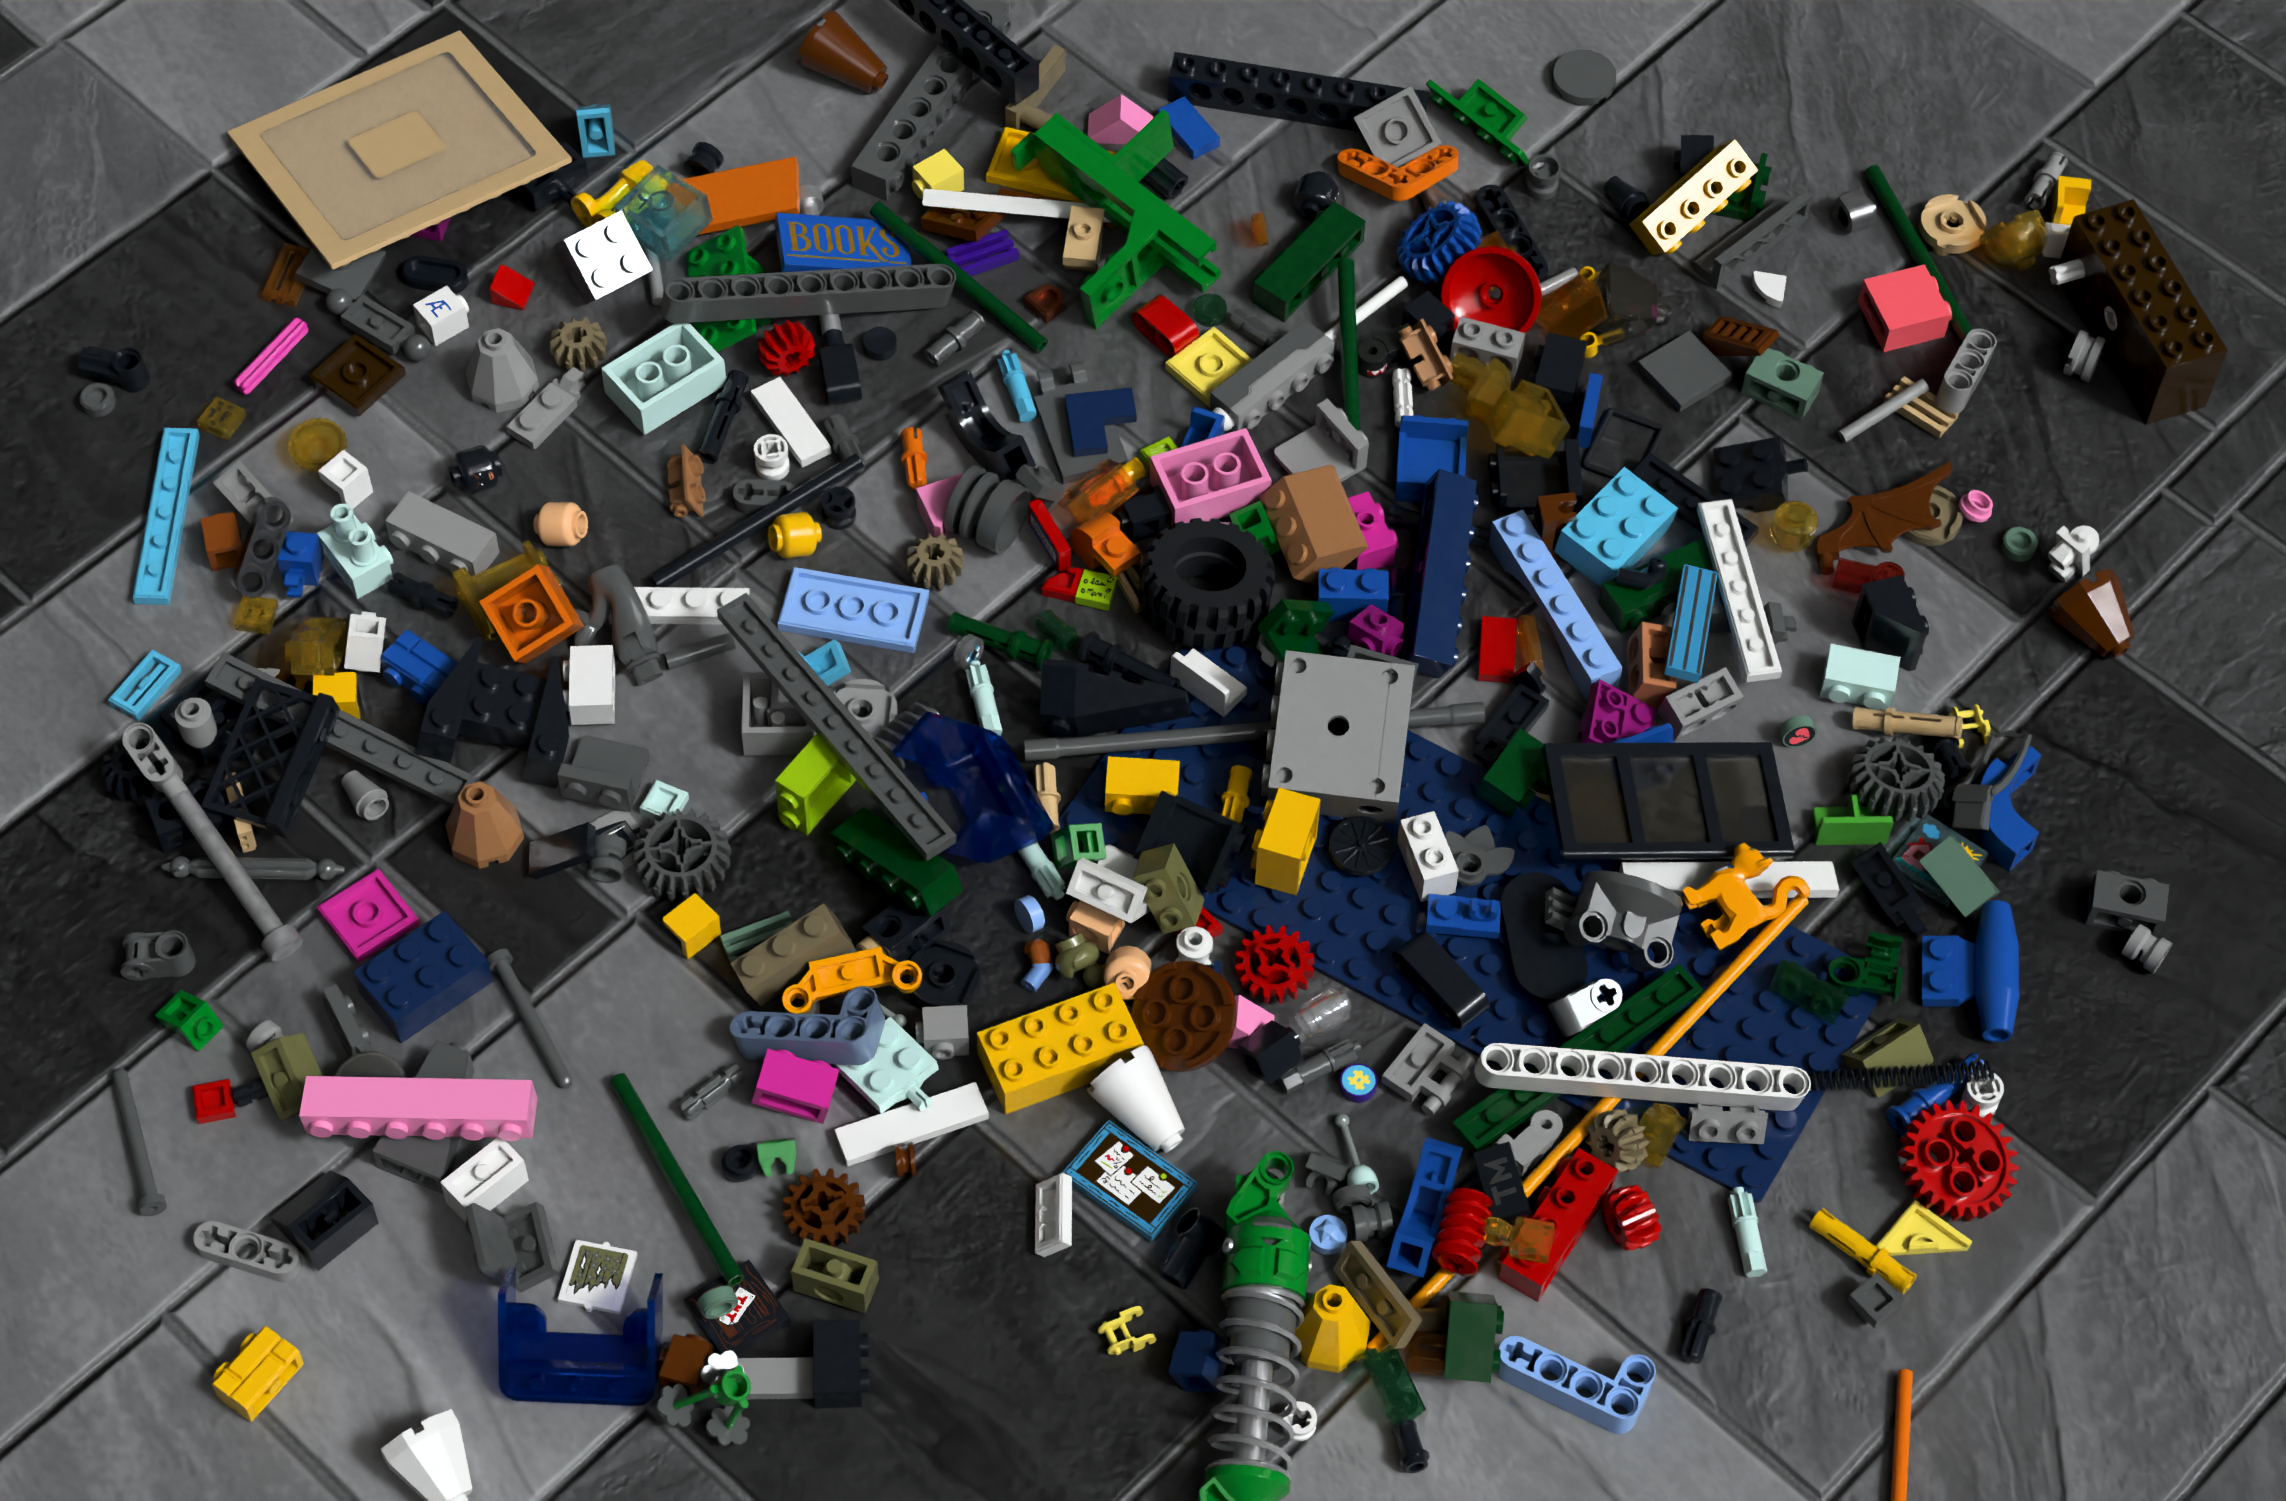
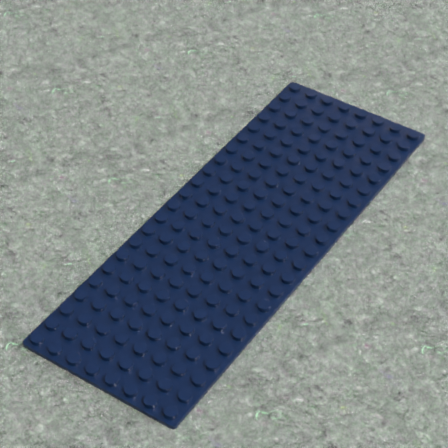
(1363, 919)

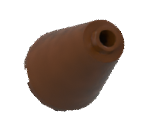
(842, 55)

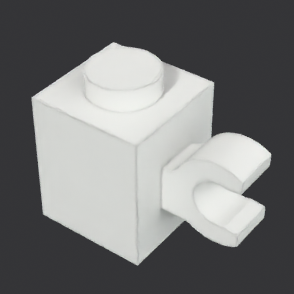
(365, 642)

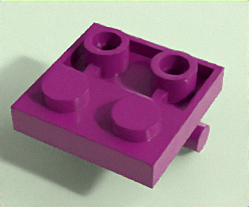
(1613, 715)

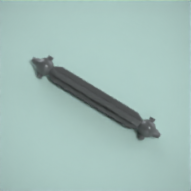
(258, 868)

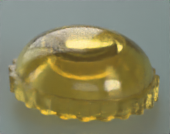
(316, 443)

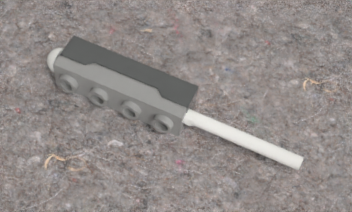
(1285, 367)

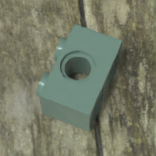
(1782, 383)

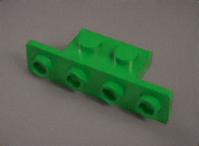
(1489, 113)

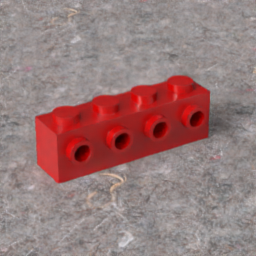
(1569, 1205)

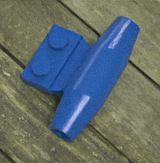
(1981, 970)

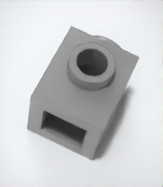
(944, 1031)

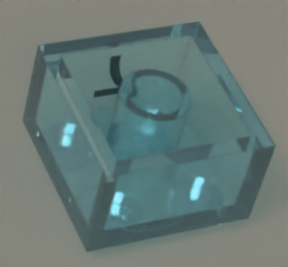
(665, 212)

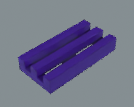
(982, 250)

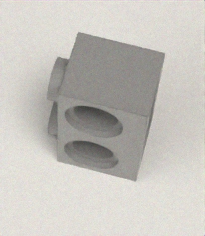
(1488, 341)
(246, 492)
(1700, 703)

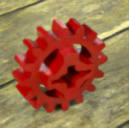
(1274, 949)

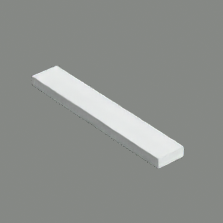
(1739, 591)
(1679, 875)

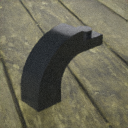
(979, 430)

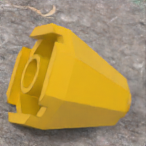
(1332, 1330)

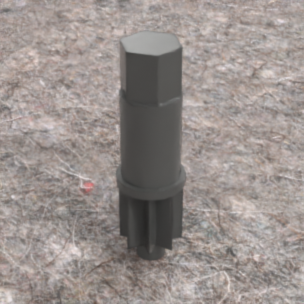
(1319, 1065)

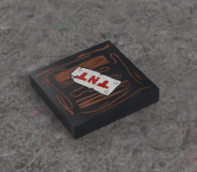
(750, 1322)

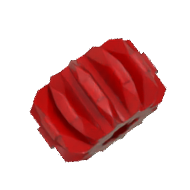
(786, 348)
(1631, 1217)

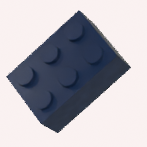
(423, 976)

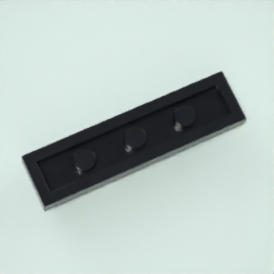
(1684, 494)

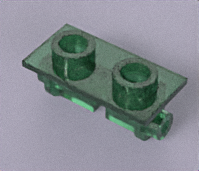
(1807, 991)
(1393, 1384)

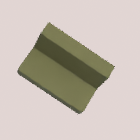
(1894, 1044)
(283, 1070)

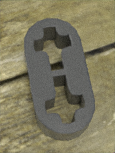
(763, 493)

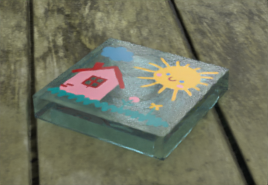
(1920, 843)

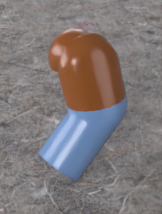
(1041, 961)

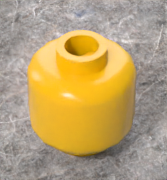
(794, 535)

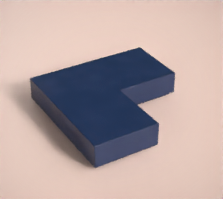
(1091, 411)

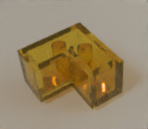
(1528, 420)

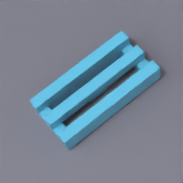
(149, 688)

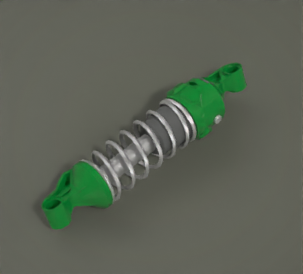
(1264, 1294)

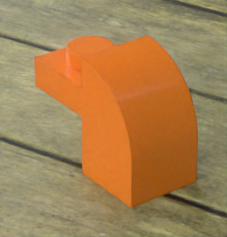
(1104, 544)

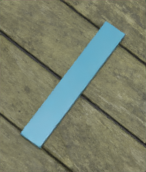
(166, 516)

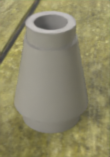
(366, 797)

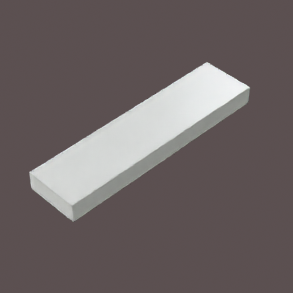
(908, 1124)

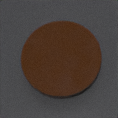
(1185, 1015)

